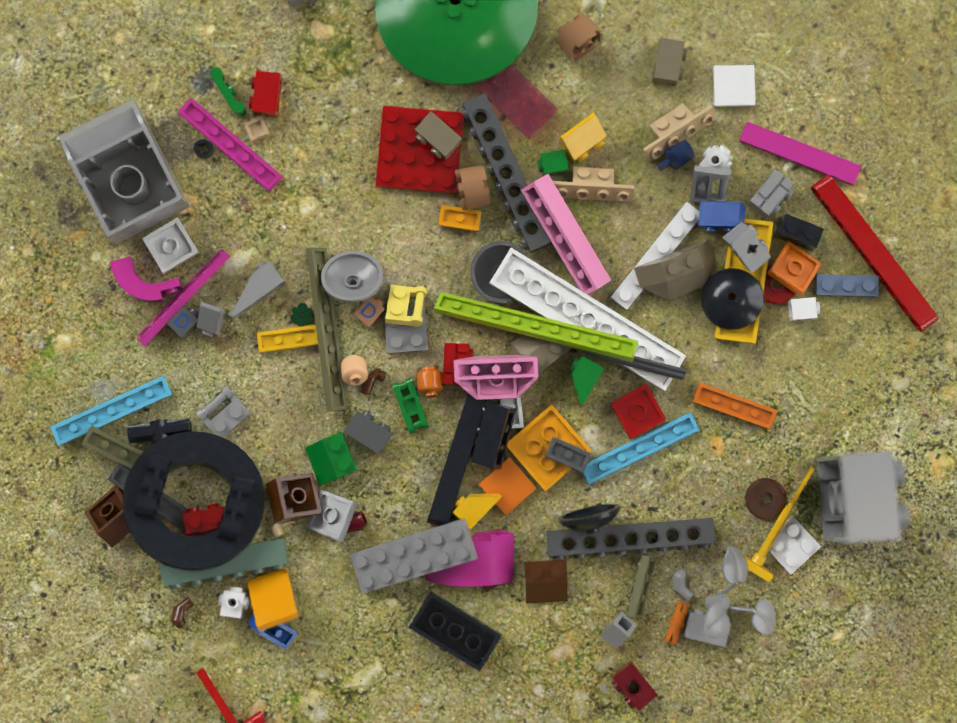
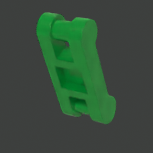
(228, 92)
(410, 405)

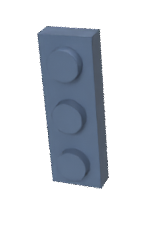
(846, 285)

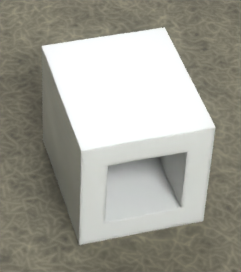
(803, 309)

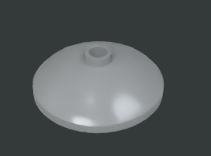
(349, 269)

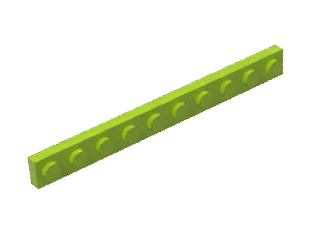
(536, 326)

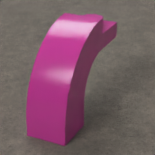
(127, 277)

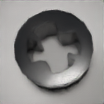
(204, 155)

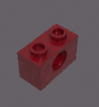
(645, 692)

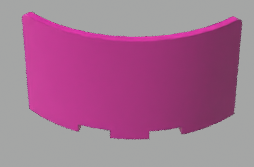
(492, 567)

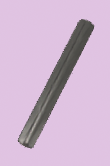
(647, 365)

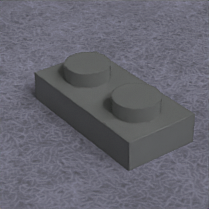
(568, 454)

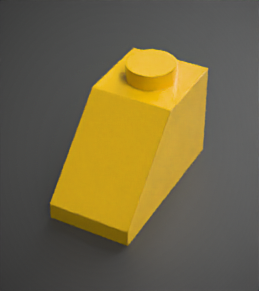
(475, 507)

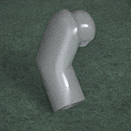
(679, 585)

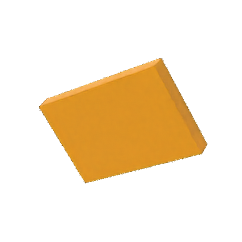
(272, 599)

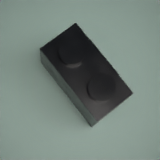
(799, 232)

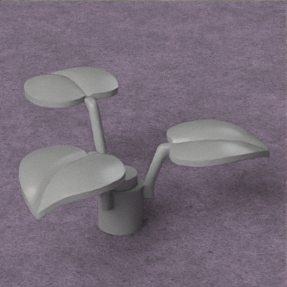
(716, 621)

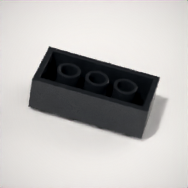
(455, 631)

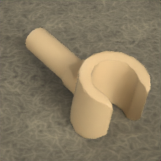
(277, 528)

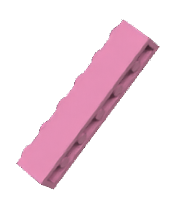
(566, 234)

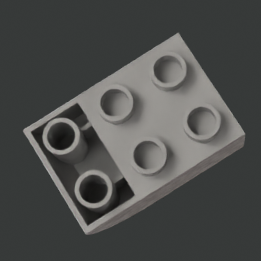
(123, 171)

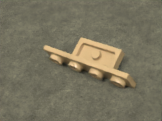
(676, 127)
(594, 185)

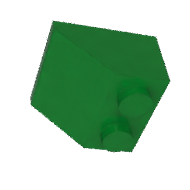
(583, 378)
(331, 458)

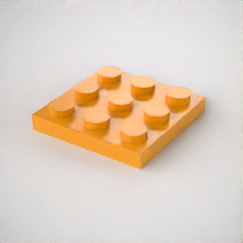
(533, 442)

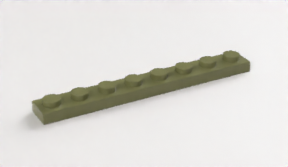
(326, 333)

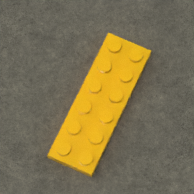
(749, 333)

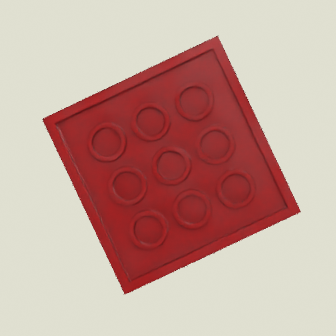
(407, 162)

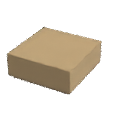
(256, 129)

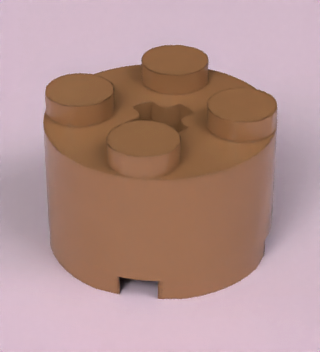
(579, 37)
(472, 187)

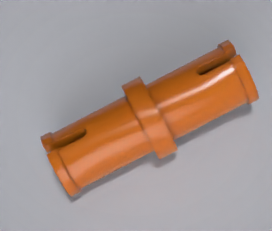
(677, 622)

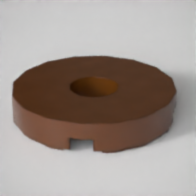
(777, 502)

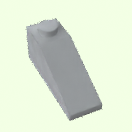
(260, 286)

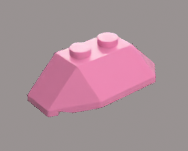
(496, 375)

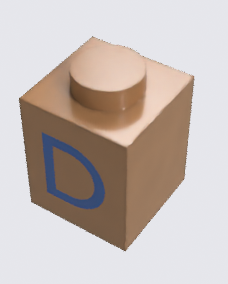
(370, 311)

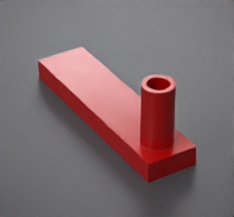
(256, 718)

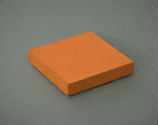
(794, 268)
(510, 484)

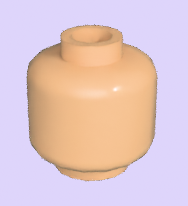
(354, 370)

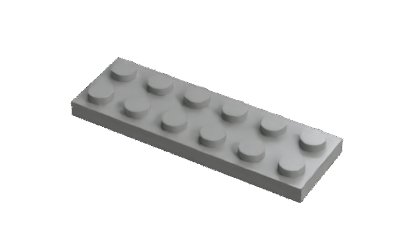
(413, 556)

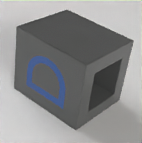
(184, 321)

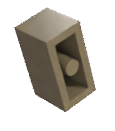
(668, 61)
(437, 136)

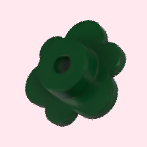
(302, 309)

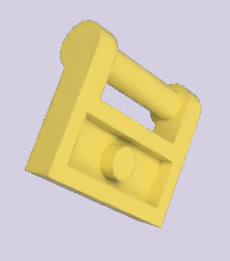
(399, 302)

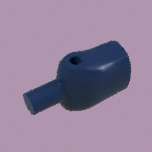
(677, 156)

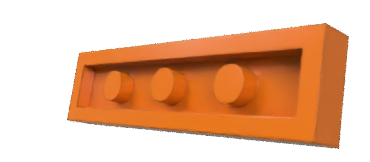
(734, 406)

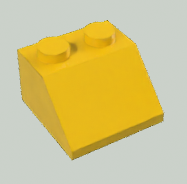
(583, 139)

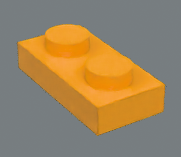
(459, 219)

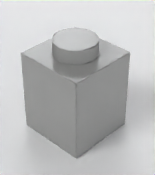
(618, 630)

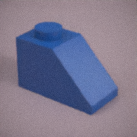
(280, 634)

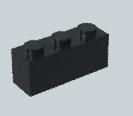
(493, 435)

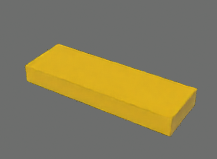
(287, 339)

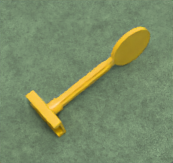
(755, 564)

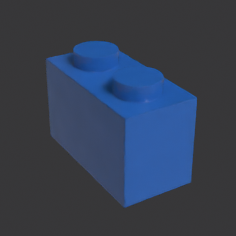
(720, 215)

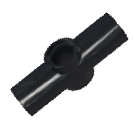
(157, 430)

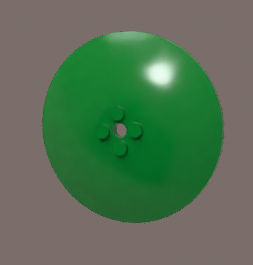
(456, 41)

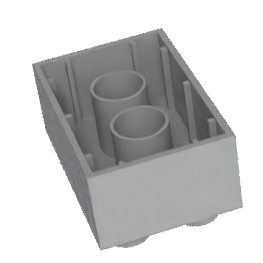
(861, 497)

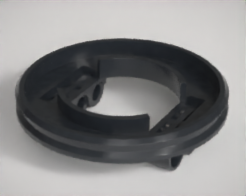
(239, 519)

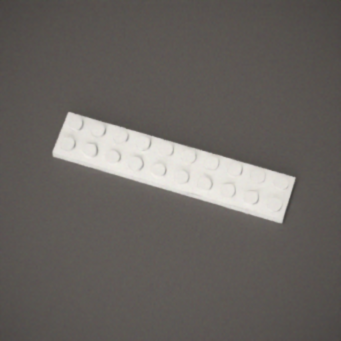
(563, 302)

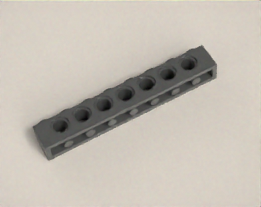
(481, 106)
(704, 527)

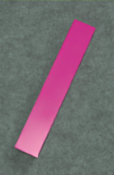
(230, 144)
(800, 153)
(182, 297)

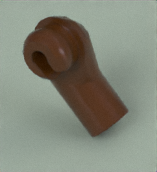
(376, 374)
(178, 612)

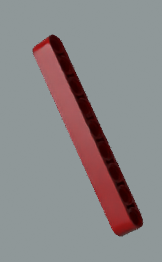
(874, 253)

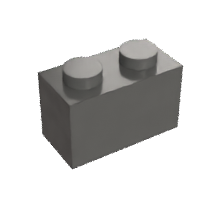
(369, 432)

